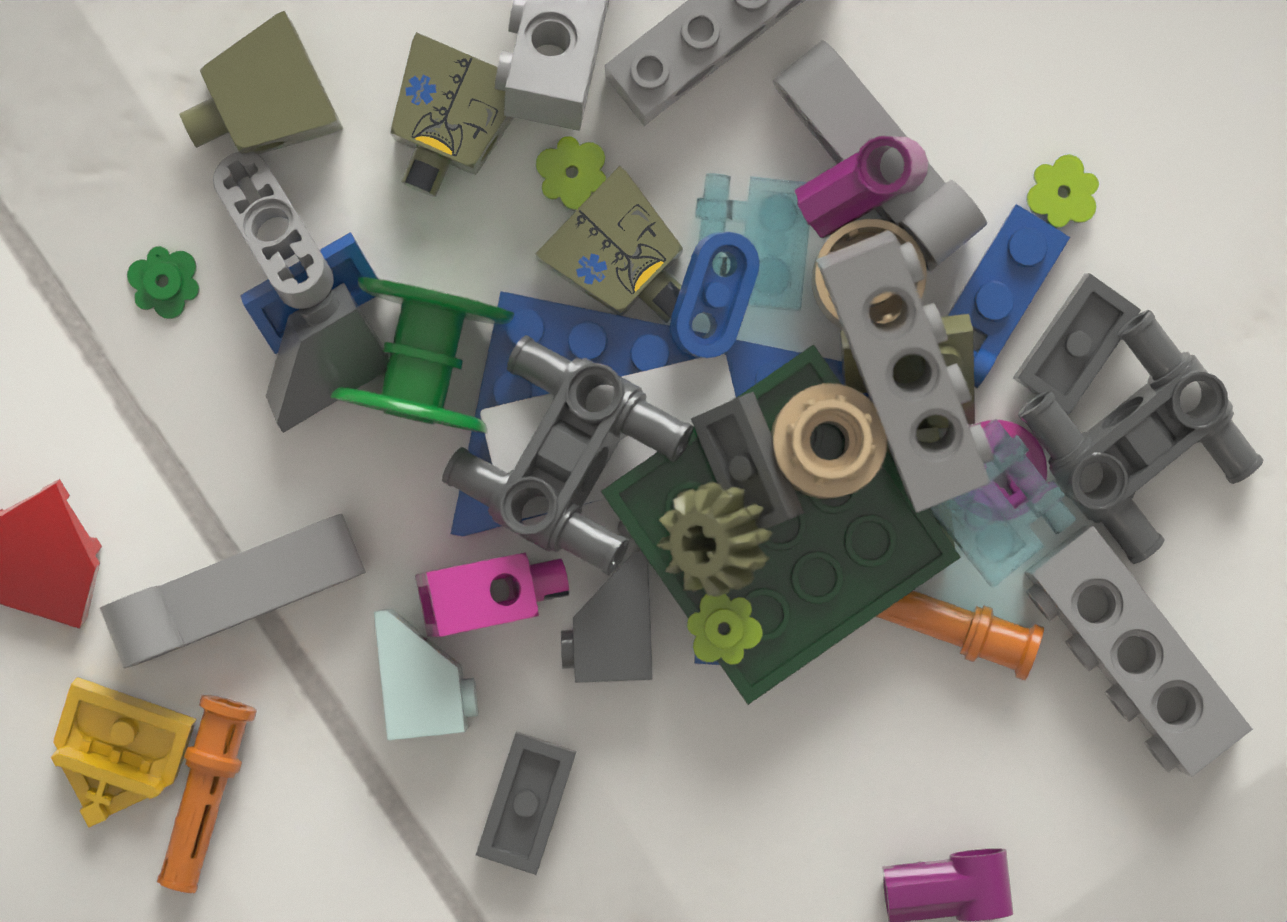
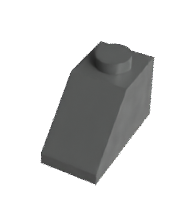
(319, 353)
(613, 629)

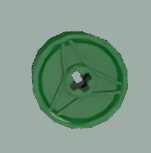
(423, 353)

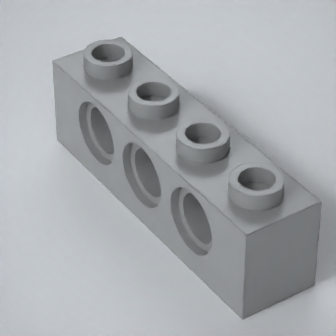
(688, 49)
(551, 87)
(927, 470)
(1210, 718)

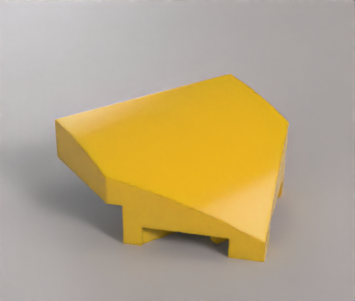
(117, 748)

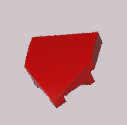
(47, 558)

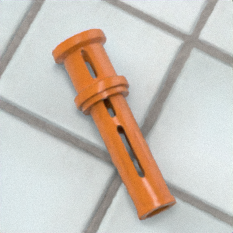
(976, 632)
(211, 764)

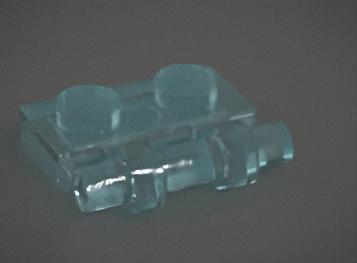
(772, 226)
(986, 523)

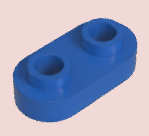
(718, 297)

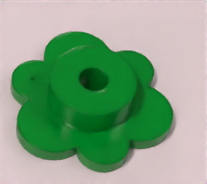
(170, 299)

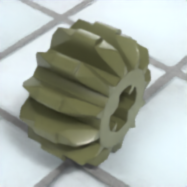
(707, 562)

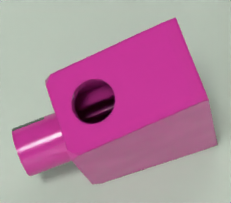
(461, 600)

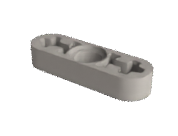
(273, 253)

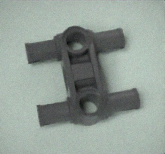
(1141, 437)
(567, 454)

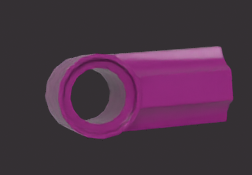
(858, 185)
(967, 885)

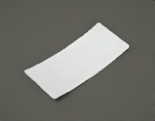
(678, 389)

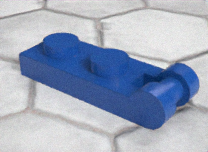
(1007, 282)

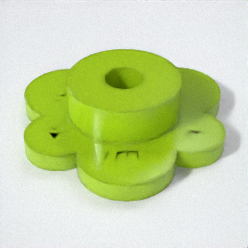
(554, 163)
(1068, 174)
(709, 643)

